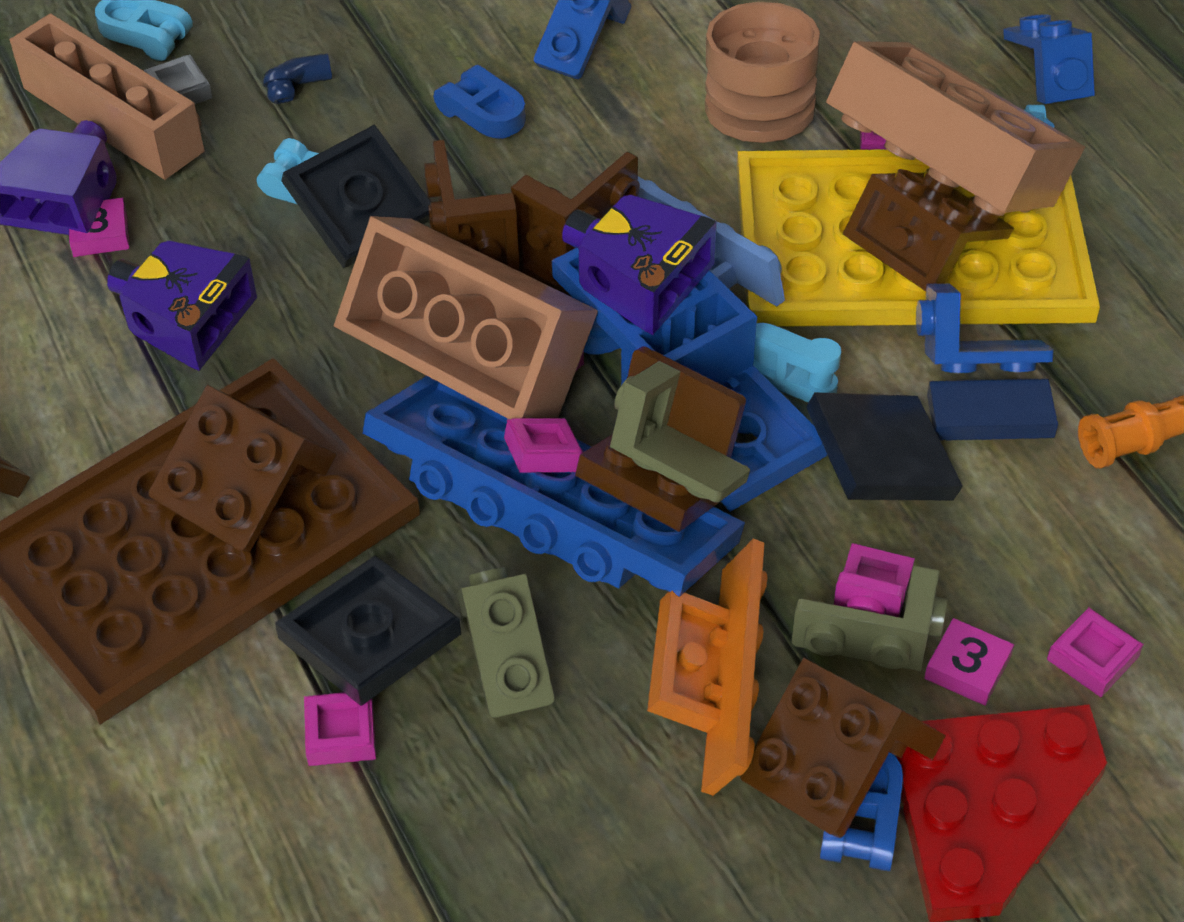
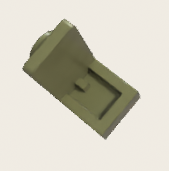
(645, 437)
(875, 636)
(506, 642)

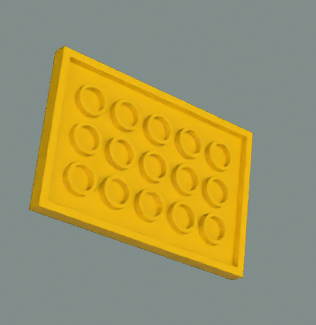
(803, 202)

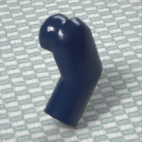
(295, 71)

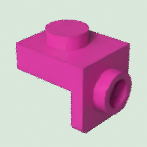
(874, 581)

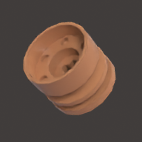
(761, 71)

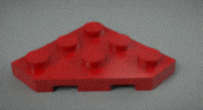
(995, 802)

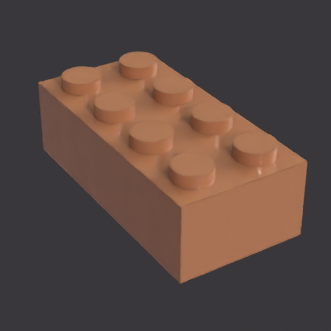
(953, 127)
(464, 319)

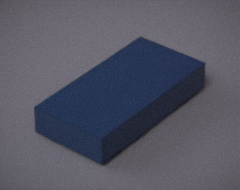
(992, 409)

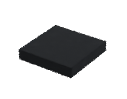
(349, 185)
(883, 447)
(368, 629)

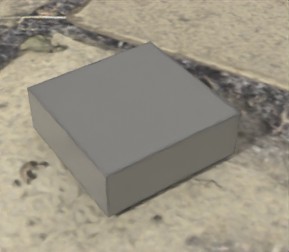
(184, 77)

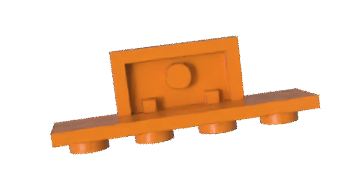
(708, 665)

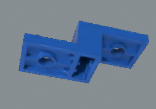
(716, 338)

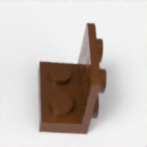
(544, 211)
(478, 222)
(919, 225)
(699, 411)
(233, 467)
(829, 747)

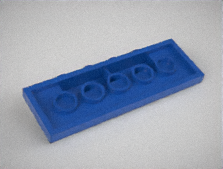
(465, 460)

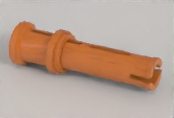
(1136, 429)

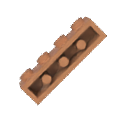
(99, 86)

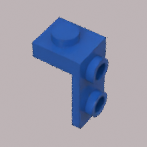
(574, 33)
(1060, 54)
(940, 324)

